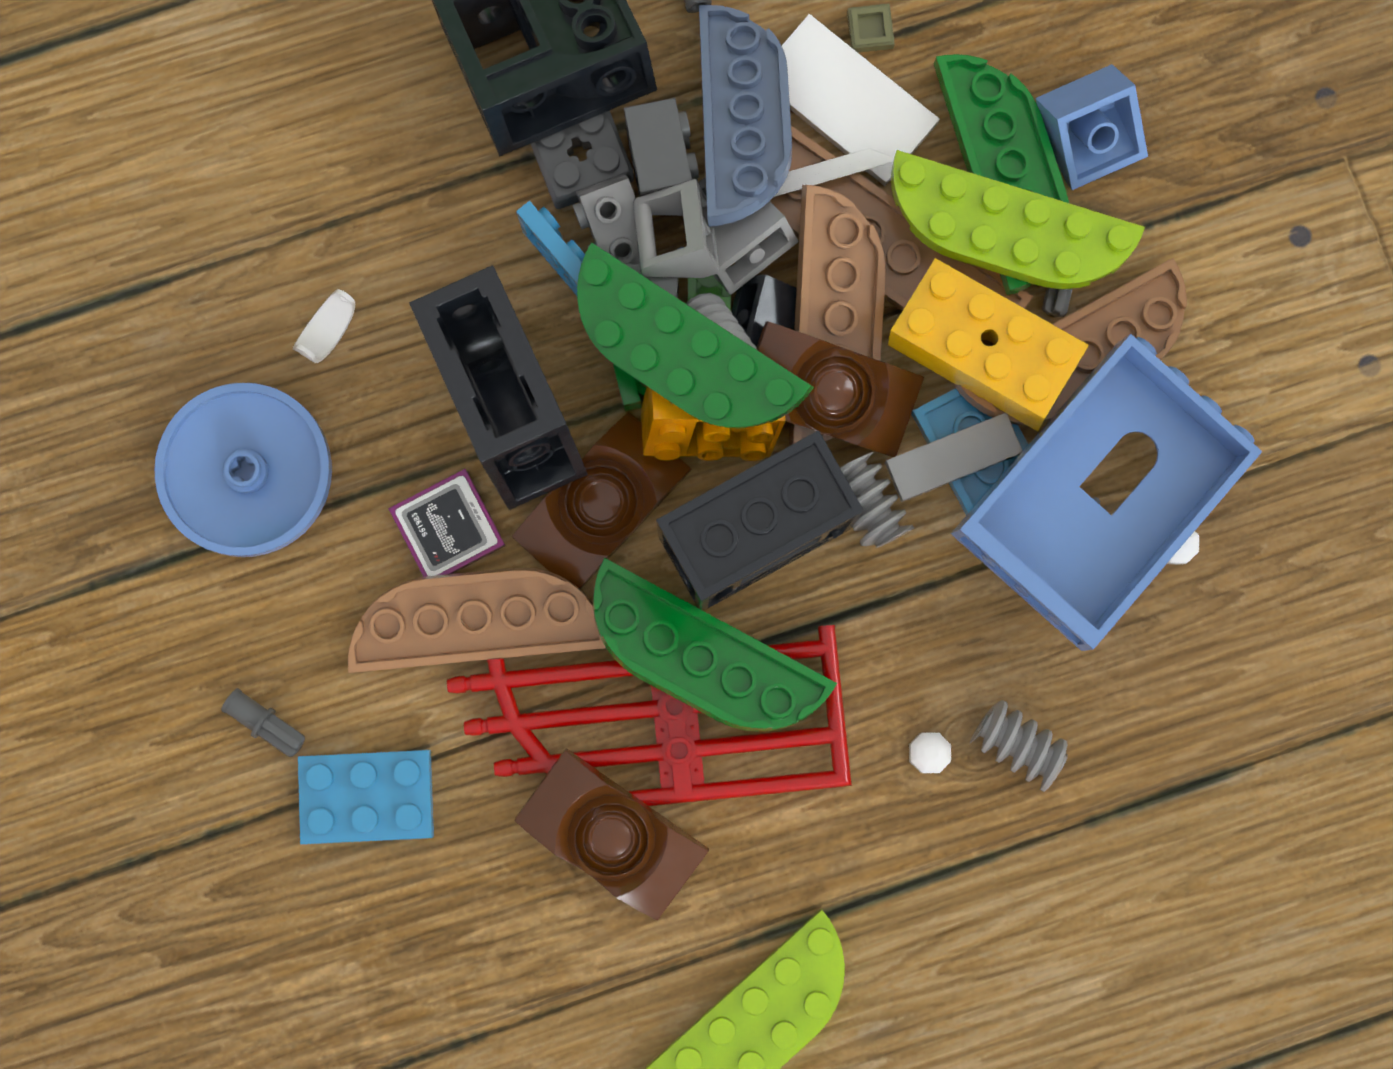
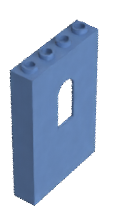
(1064, 547)

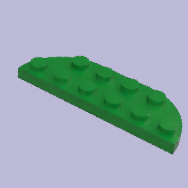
(999, 130)
(680, 349)
(701, 656)

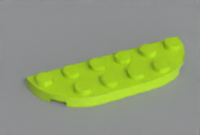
(1008, 226)
(770, 1010)

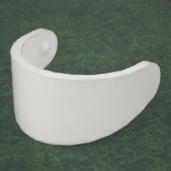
(326, 327)

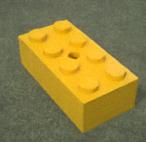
(1016, 374)

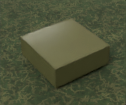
(870, 28)

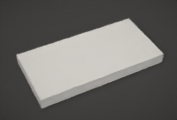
(851, 98)

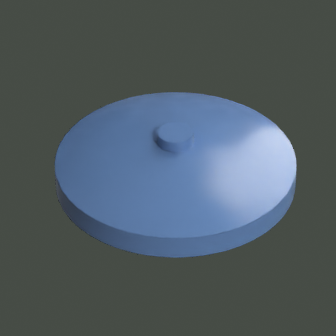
(243, 470)

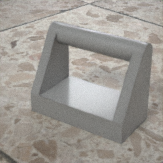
(699, 256)

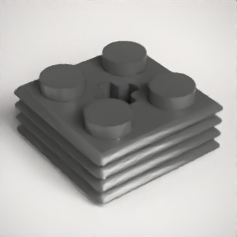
(567, 174)

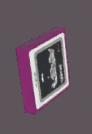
(447, 526)

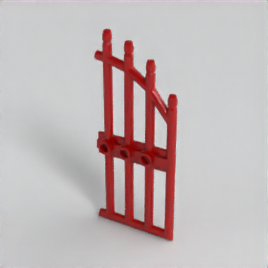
(676, 729)

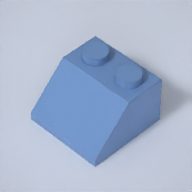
(1094, 125)

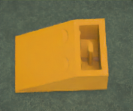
(675, 433)

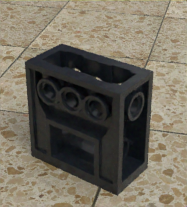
(563, 73)
(498, 388)
(759, 521)

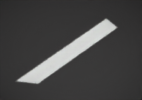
(833, 169)

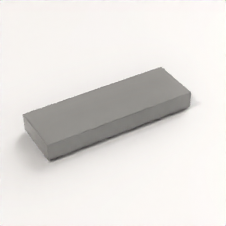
(953, 457)

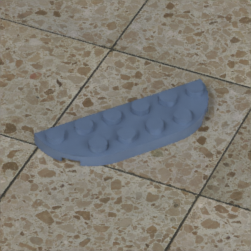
(742, 114)

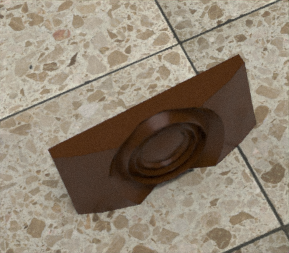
(851, 394)
(600, 511)
(610, 835)

